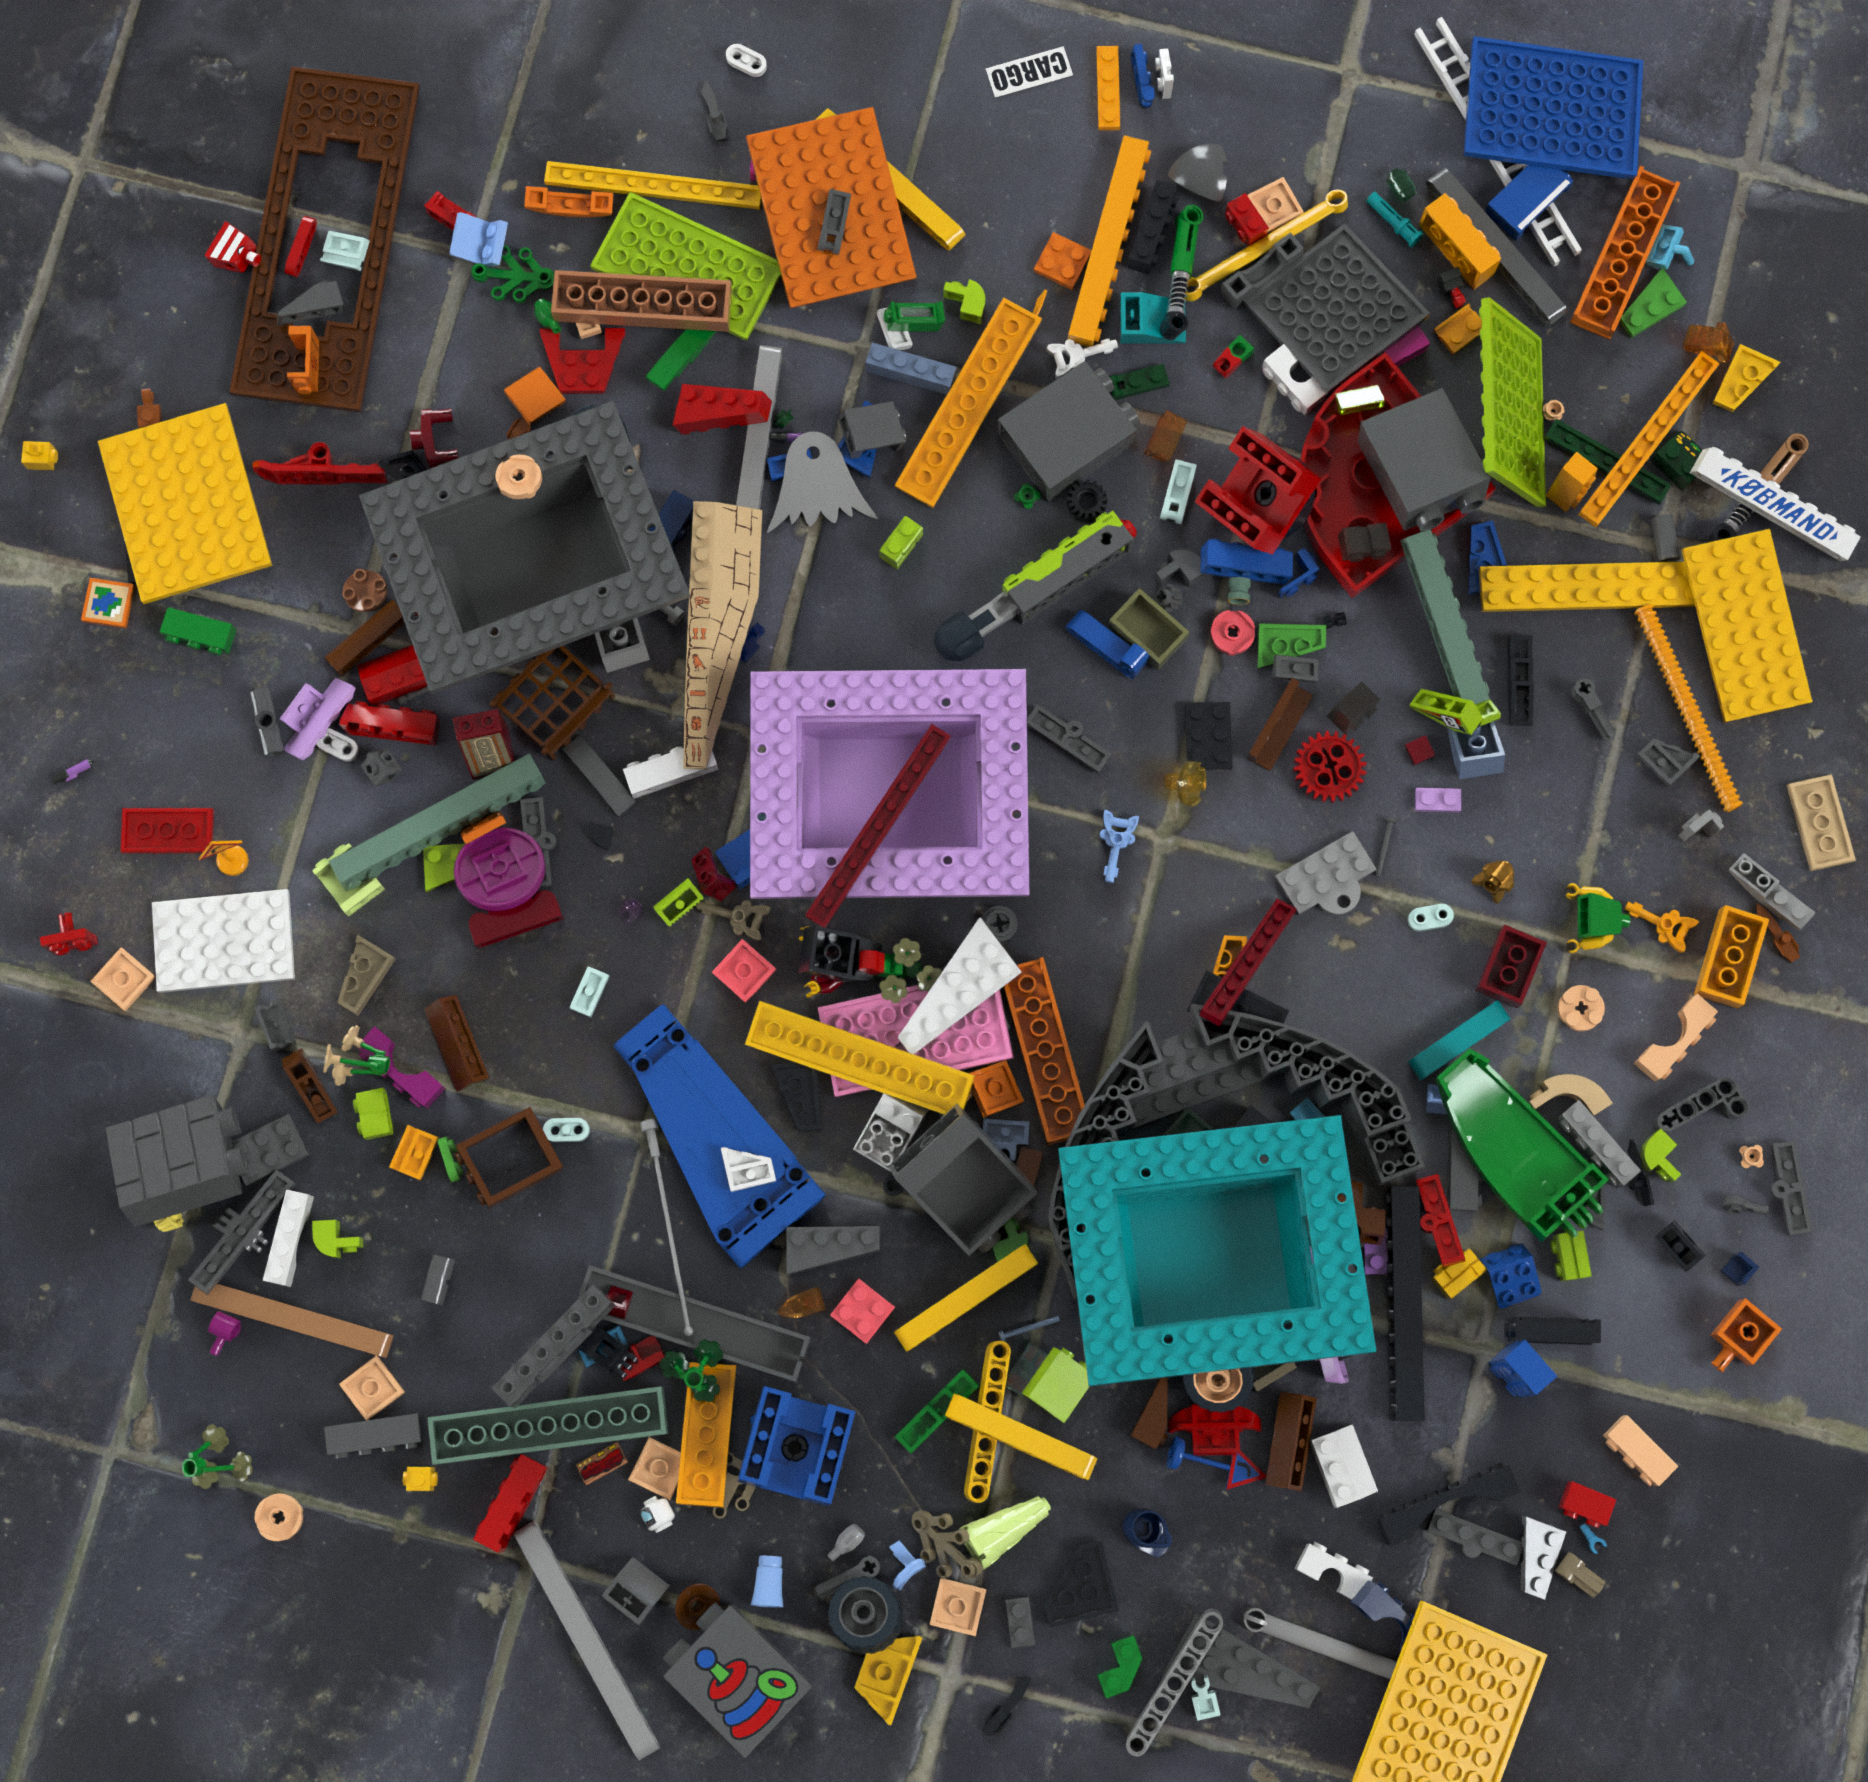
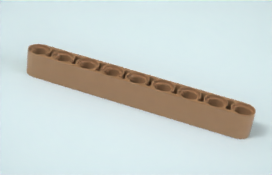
(296, 1319)

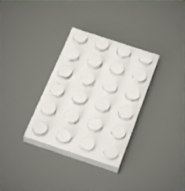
(223, 940)

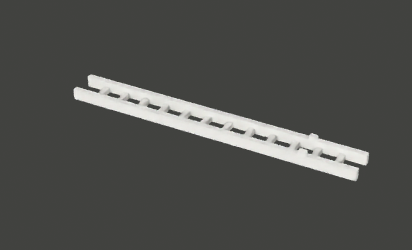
(1503, 173)

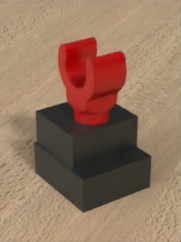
(1451, 283)

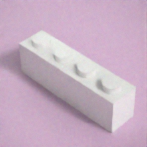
(662, 772)

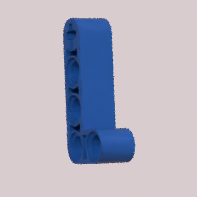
(1108, 645)

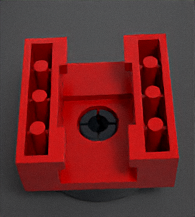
(1245, 497)

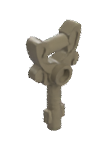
(738, 916)

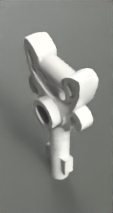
(1076, 353)

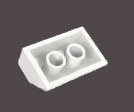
(1343, 1466)

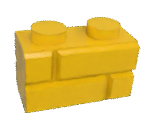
(1457, 1277)

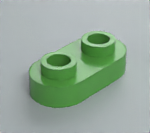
(447, 1150)

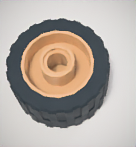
(1220, 1389)

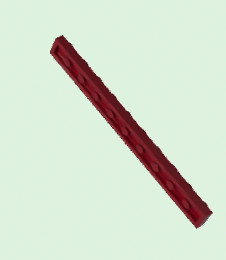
(878, 826)

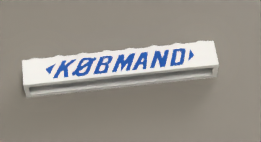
(1775, 504)

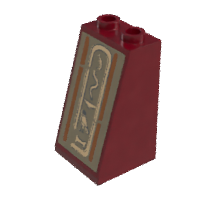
(484, 742)

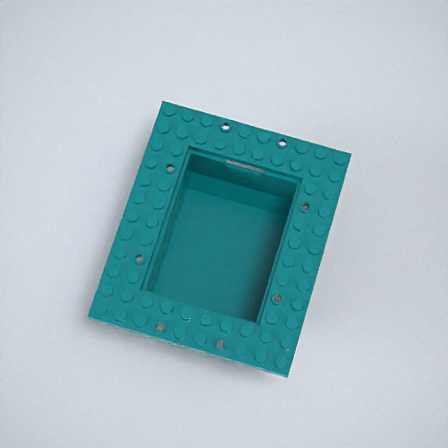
(1215, 1250)

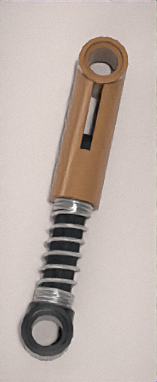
(1731, 526)

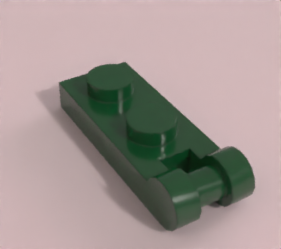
(1139, 381)

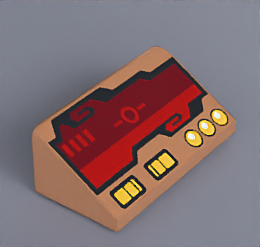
(602, 1463)

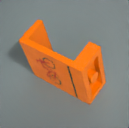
(305, 339)

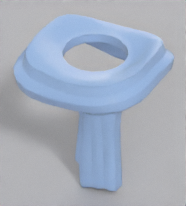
(912, 1565)

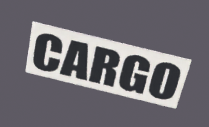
(1029, 71)

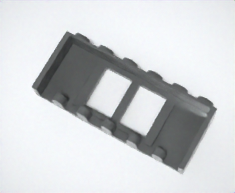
(553, 1346)

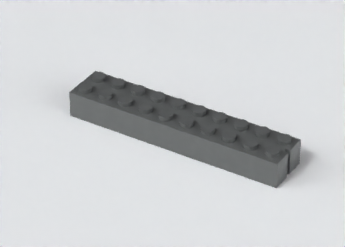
(739, 1336)

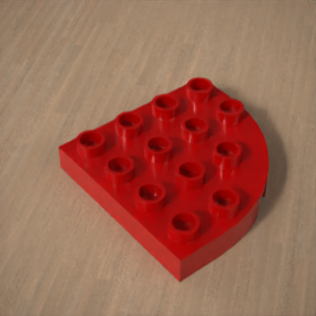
(1348, 487)

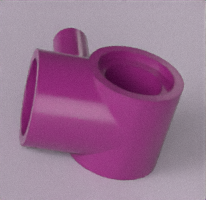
(225, 1328)

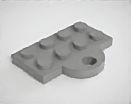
(1328, 876)

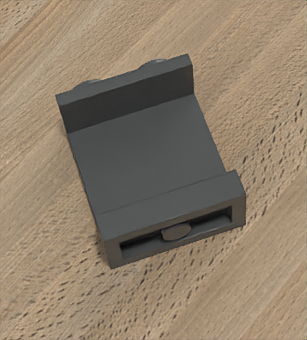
(872, 428)

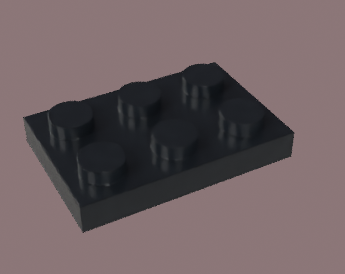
(1209, 734)

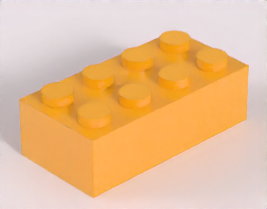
(1460, 240)
(1731, 956)

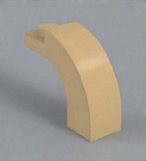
(1575, 1087)

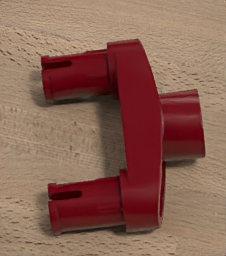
(423, 437)

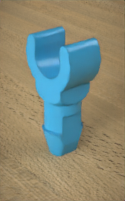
(1591, 1538)

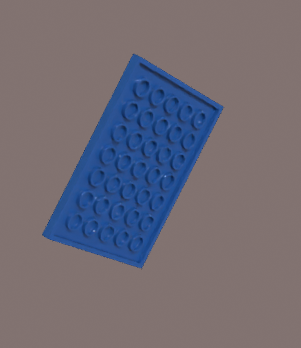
(1553, 108)

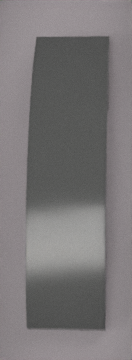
(599, 775)

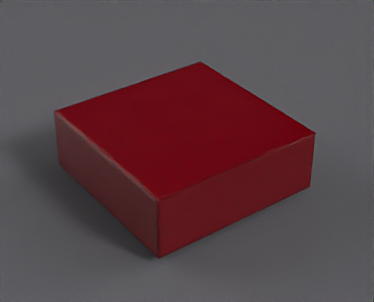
(1419, 750)

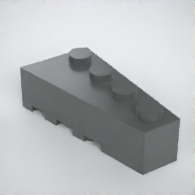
(825, 1246)

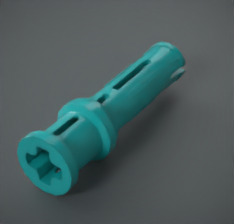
(1401, 225)

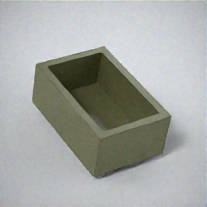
(1149, 626)

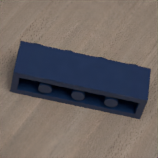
(676, 517)

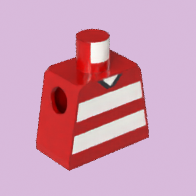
(232, 250)

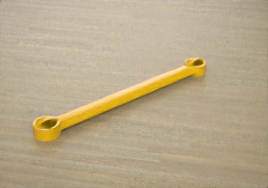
(1265, 244)

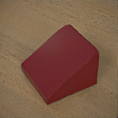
(621, 1299)

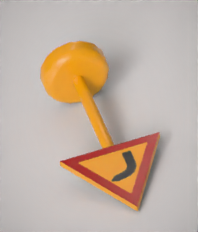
(230, 858)

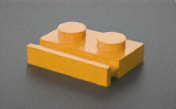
(1459, 329)
(414, 1152)

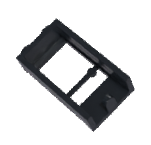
(1553, 1330)

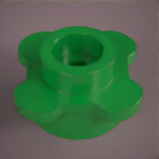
(1027, 489)

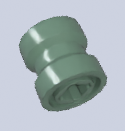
(1239, 590)

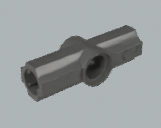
(271, 734)

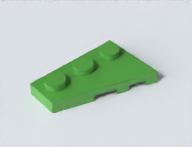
(1288, 641)

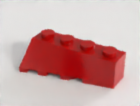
(390, 724)

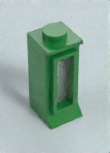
(914, 316)

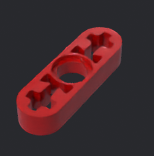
(300, 246)

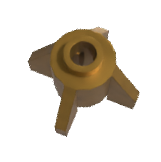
(1496, 879)

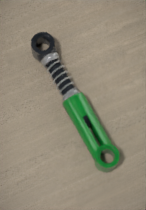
(1181, 271)

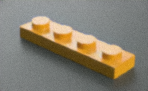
(1108, 88)

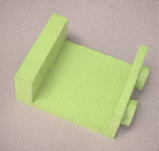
(351, 899)

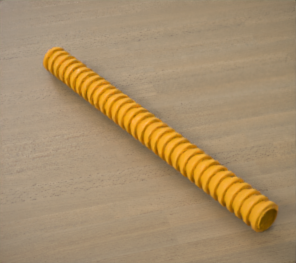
(1688, 708)

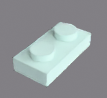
(589, 992)

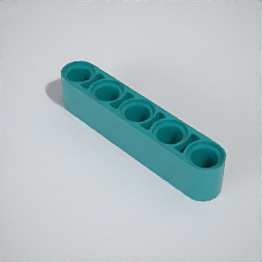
(1459, 1040)

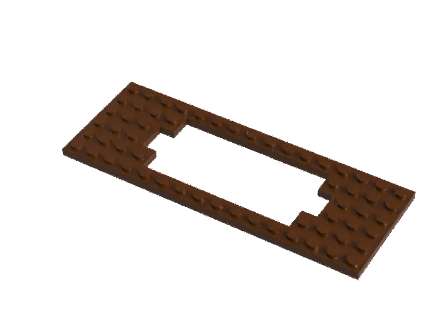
(315, 110)

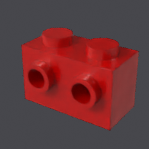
(1246, 220)

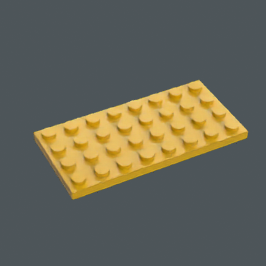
(1746, 625)

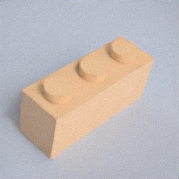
(1640, 1451)

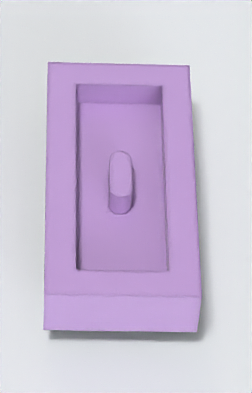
(1437, 800)

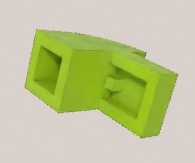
(971, 297)
(1654, 1153)
(328, 1241)

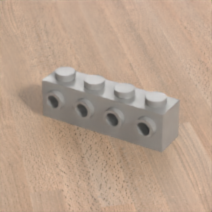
(1597, 1142)

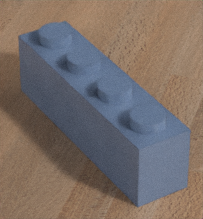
(910, 369)

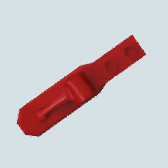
(311, 470)

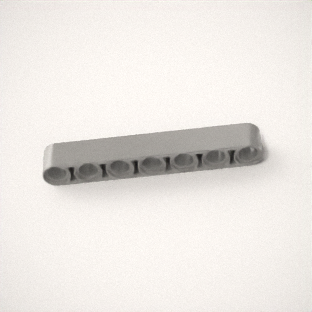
(1168, 1692)

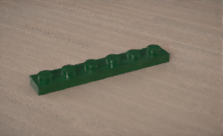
(1605, 459)

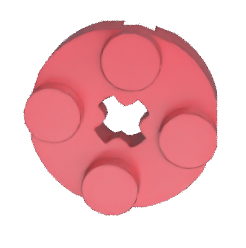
(1232, 620)

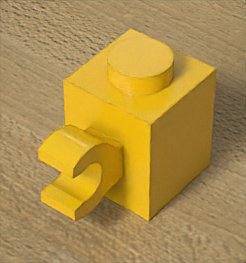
(39, 455)

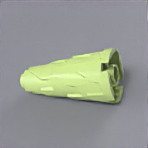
(1003, 1529)

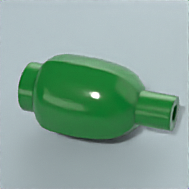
(544, 315)

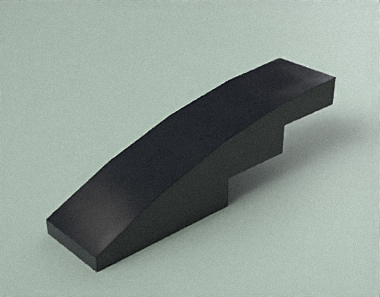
(1520, 680)

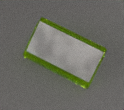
(1359, 399)

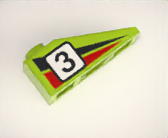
(1451, 711)

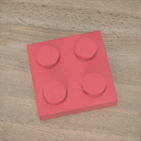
(744, 971)
(862, 1311)

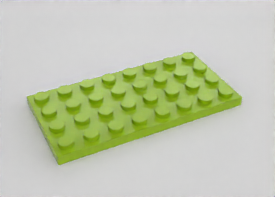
(665, 244)

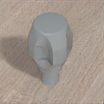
(847, 1541)

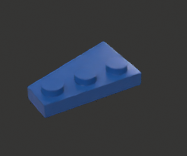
(1483, 551)

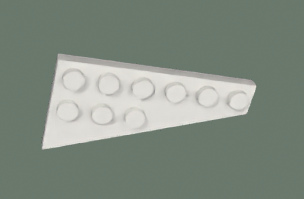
(968, 980)

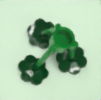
(703, 1386)

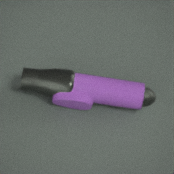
(784, 436)
(71, 773)

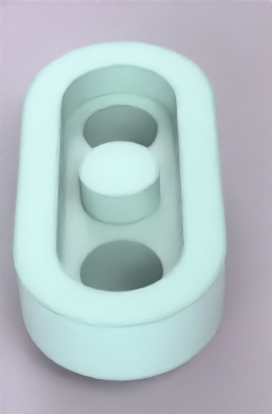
(1431, 917)
(567, 1128)

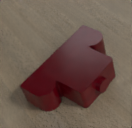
(508, 923)

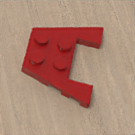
(583, 369)

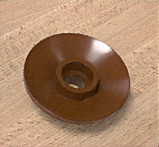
(689, 1615)

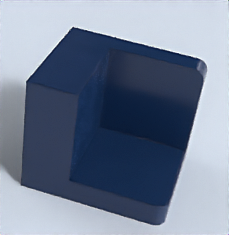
(1739, 1268)

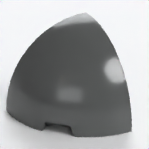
(1202, 171)

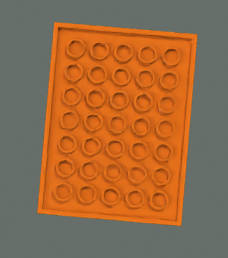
(794, 177)

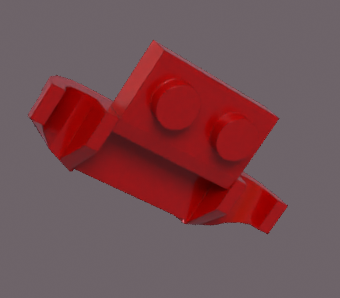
(1214, 1431)

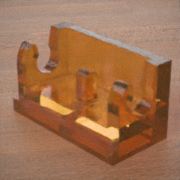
(1165, 436)

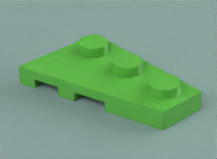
(1652, 305)

